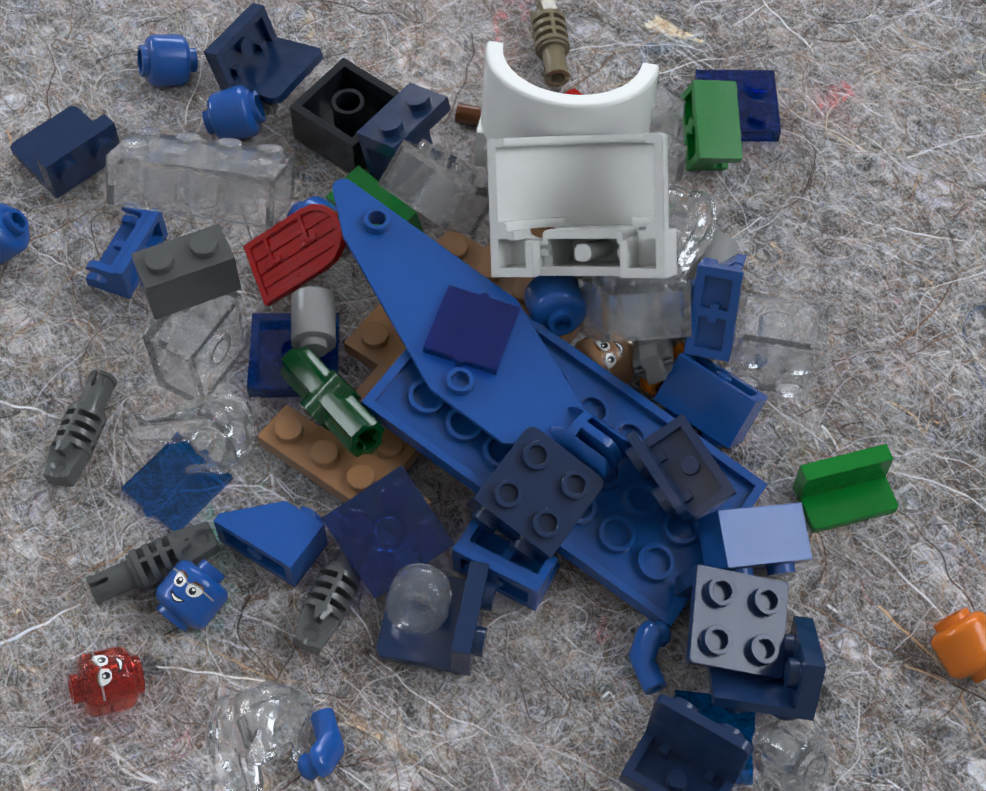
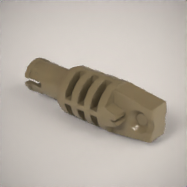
(551, 41)

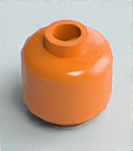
(962, 644)

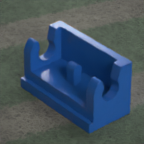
(116, 269)
(714, 309)
(514, 576)

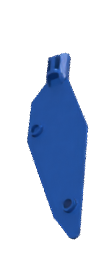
(410, 281)

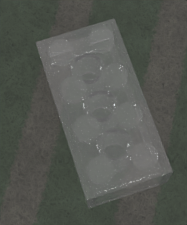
(201, 177)

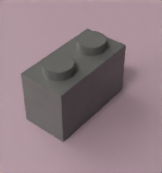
(186, 271)

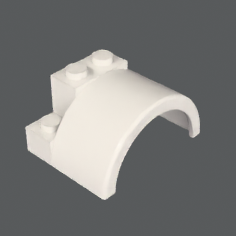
(523, 110)
(597, 193)

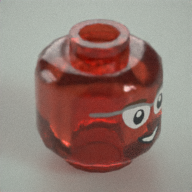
(106, 681)

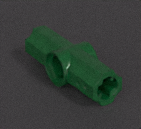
(332, 401)

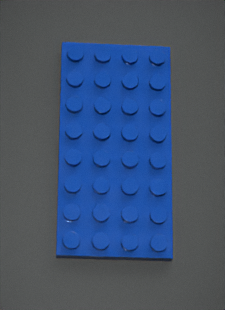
(624, 532)

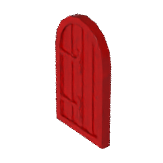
(295, 251)

